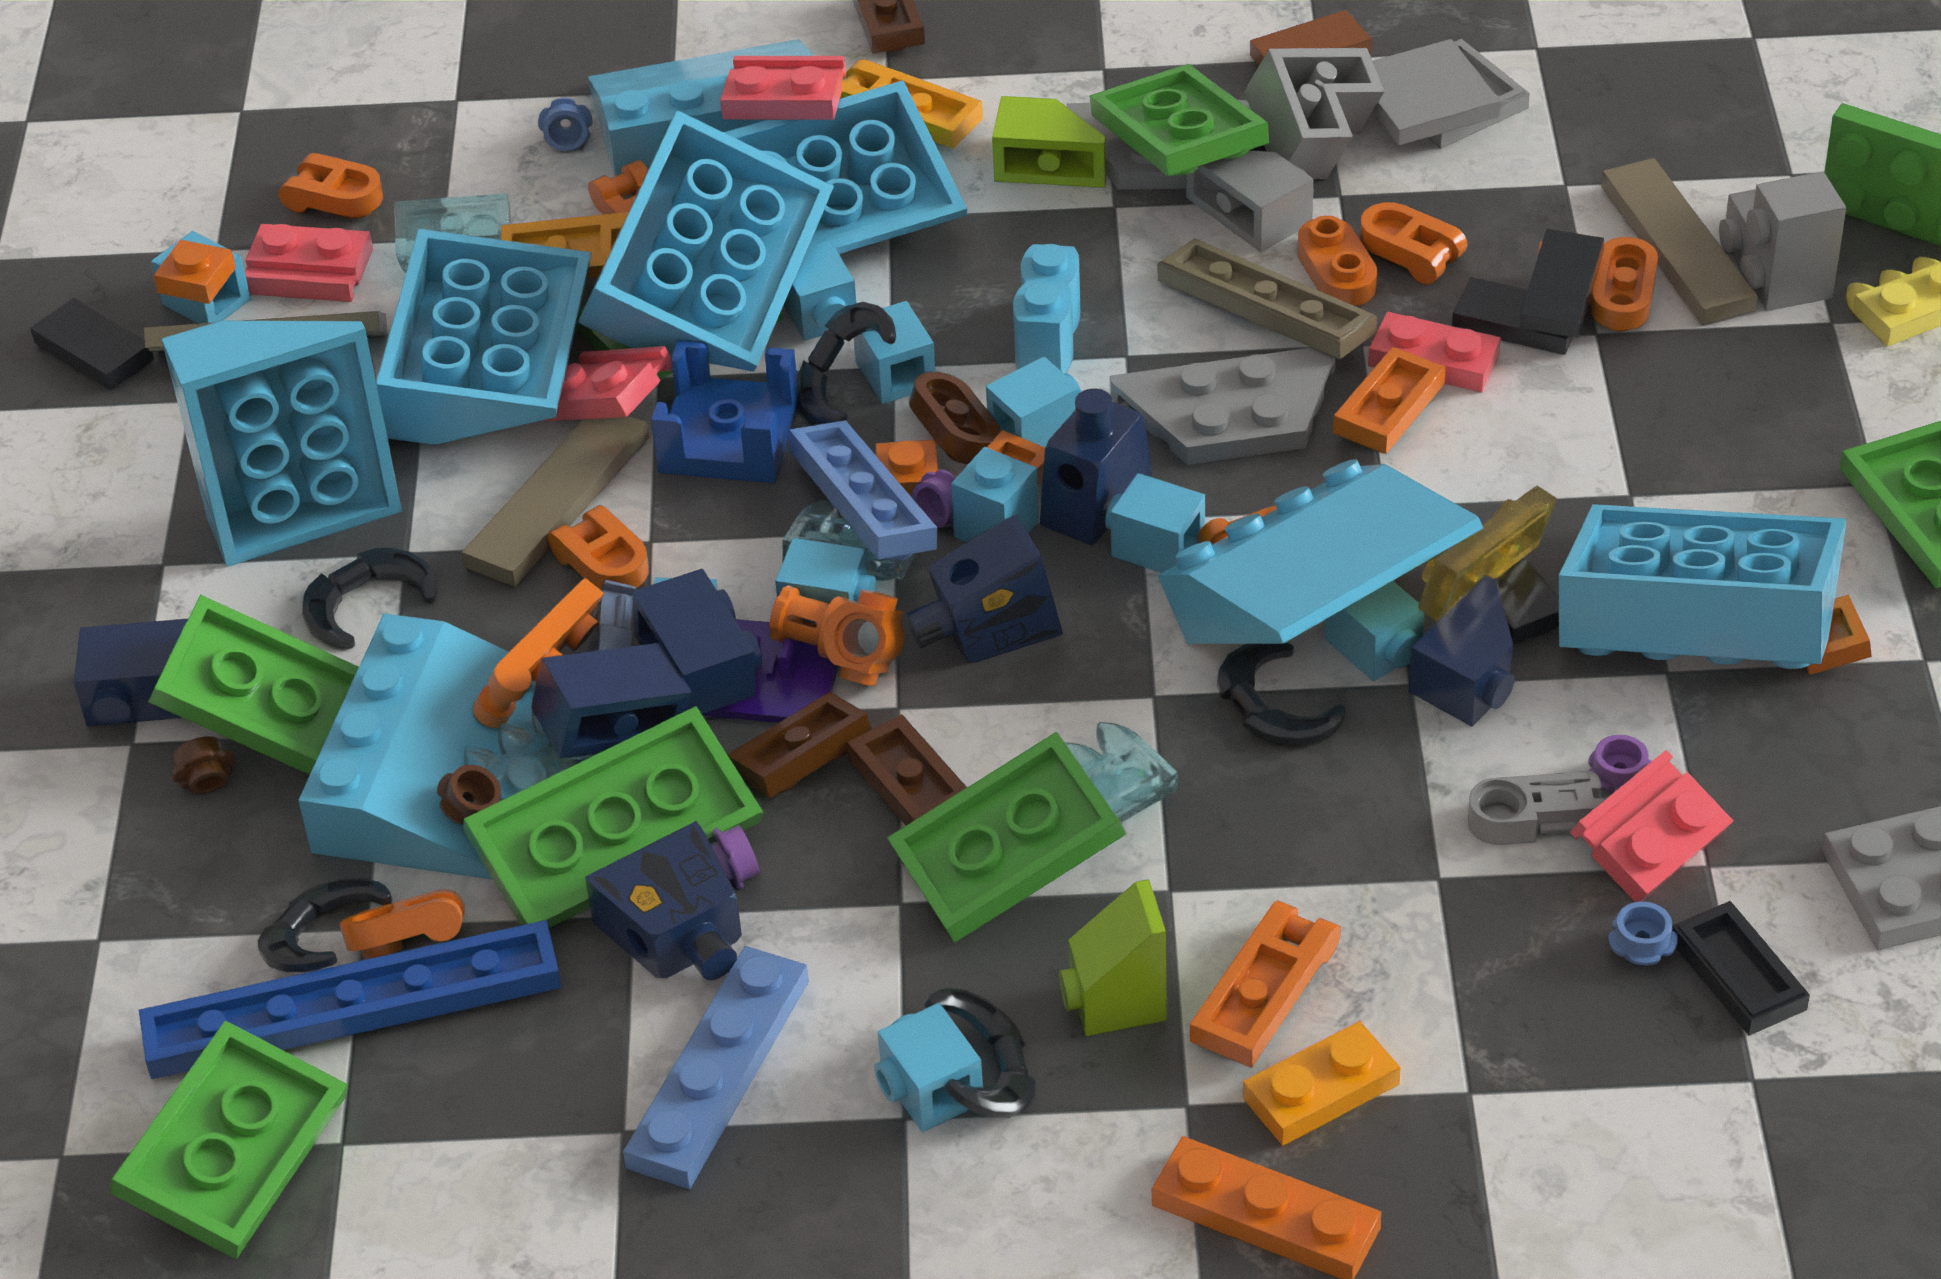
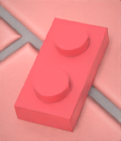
(1464, 353)

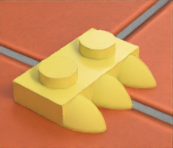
(1901, 303)

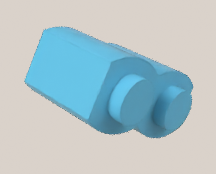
(1047, 305)

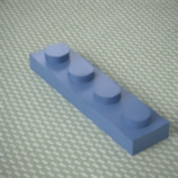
(863, 490)
(716, 1067)

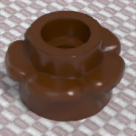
(202, 765)
(469, 782)

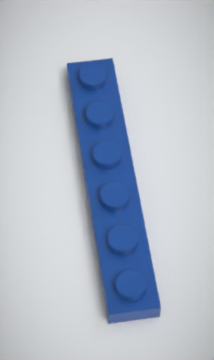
(357, 996)

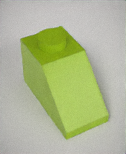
(1046, 144)
(1119, 965)

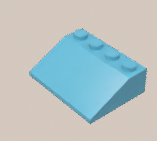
(641, 101)
(877, 160)
(707, 247)
(479, 336)
(282, 431)
(1310, 555)
(1701, 585)
(396, 740)

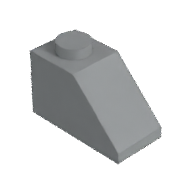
(1254, 196)

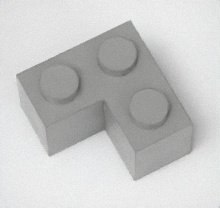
(1314, 102)
(1786, 238)

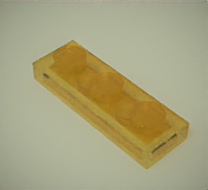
(1490, 552)

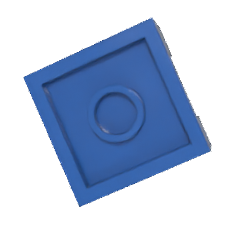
(725, 424)

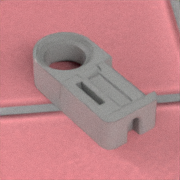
(1541, 805)

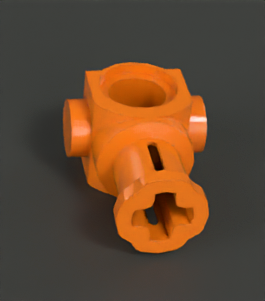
(839, 628)

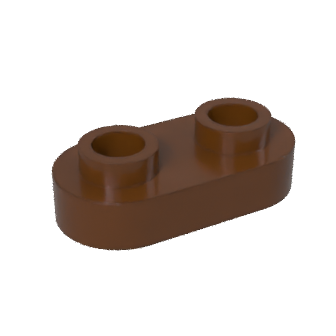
(952, 415)

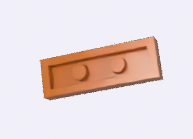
(1266, 1208)

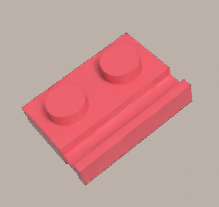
(783, 88)
(307, 262)
(610, 382)
(1651, 827)

